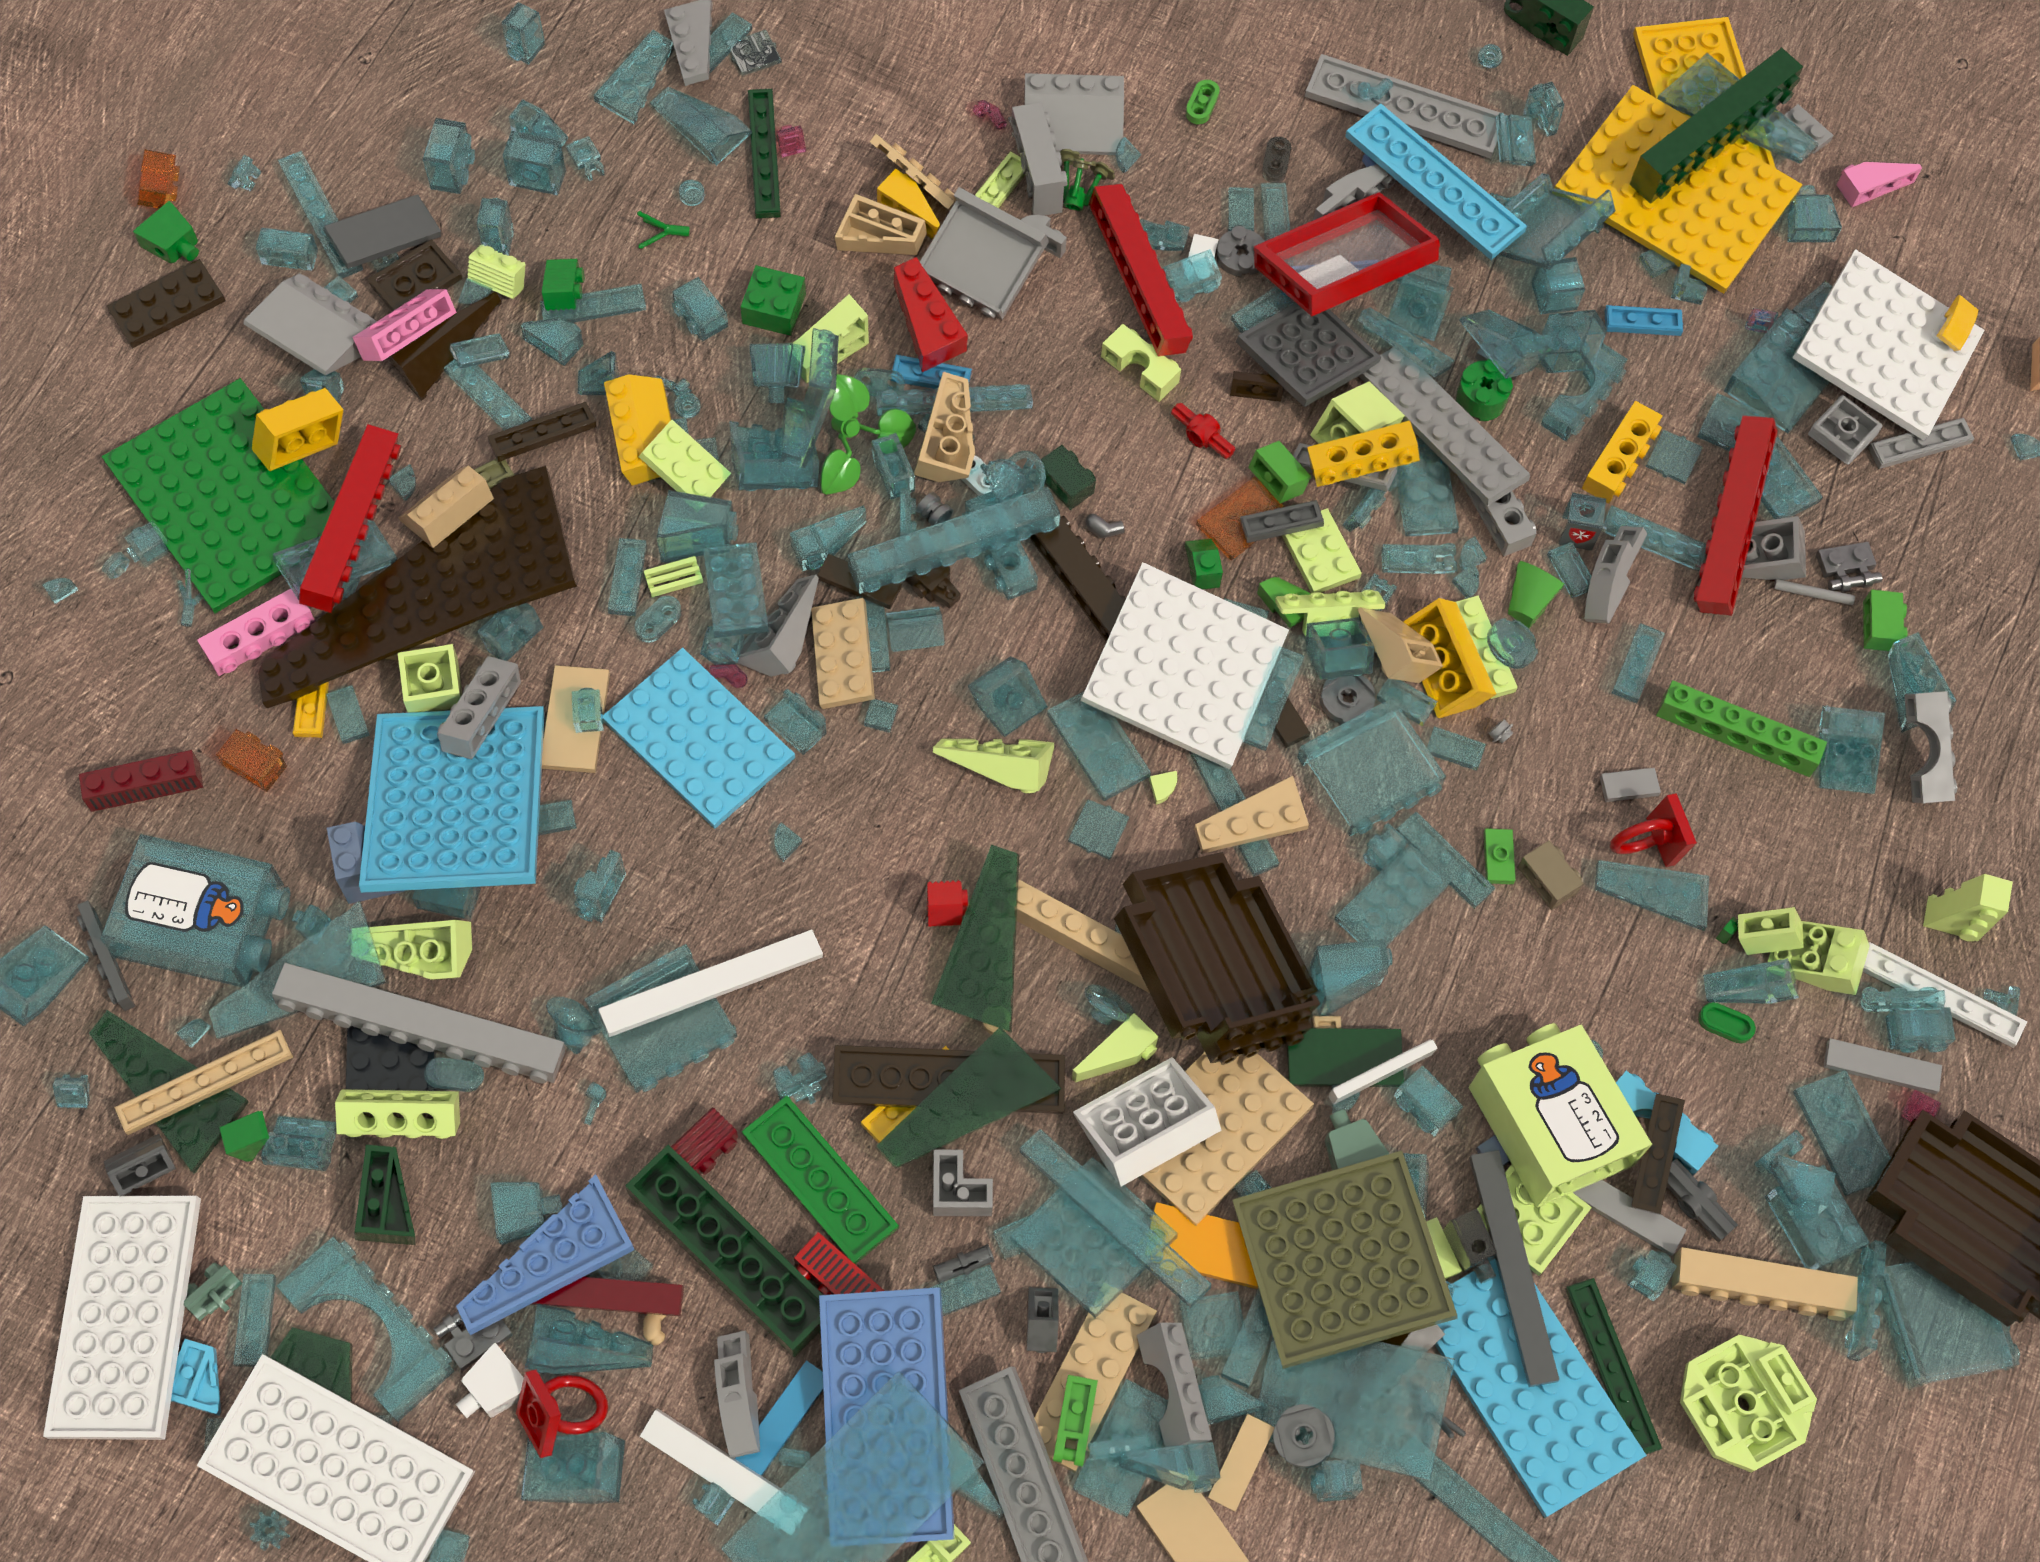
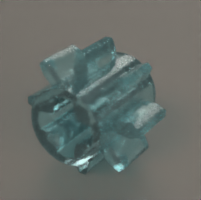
(271, 1538)

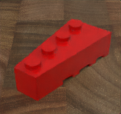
(929, 319)

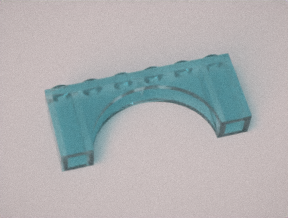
(414, 1362)

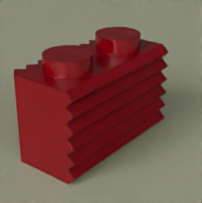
(706, 1141)

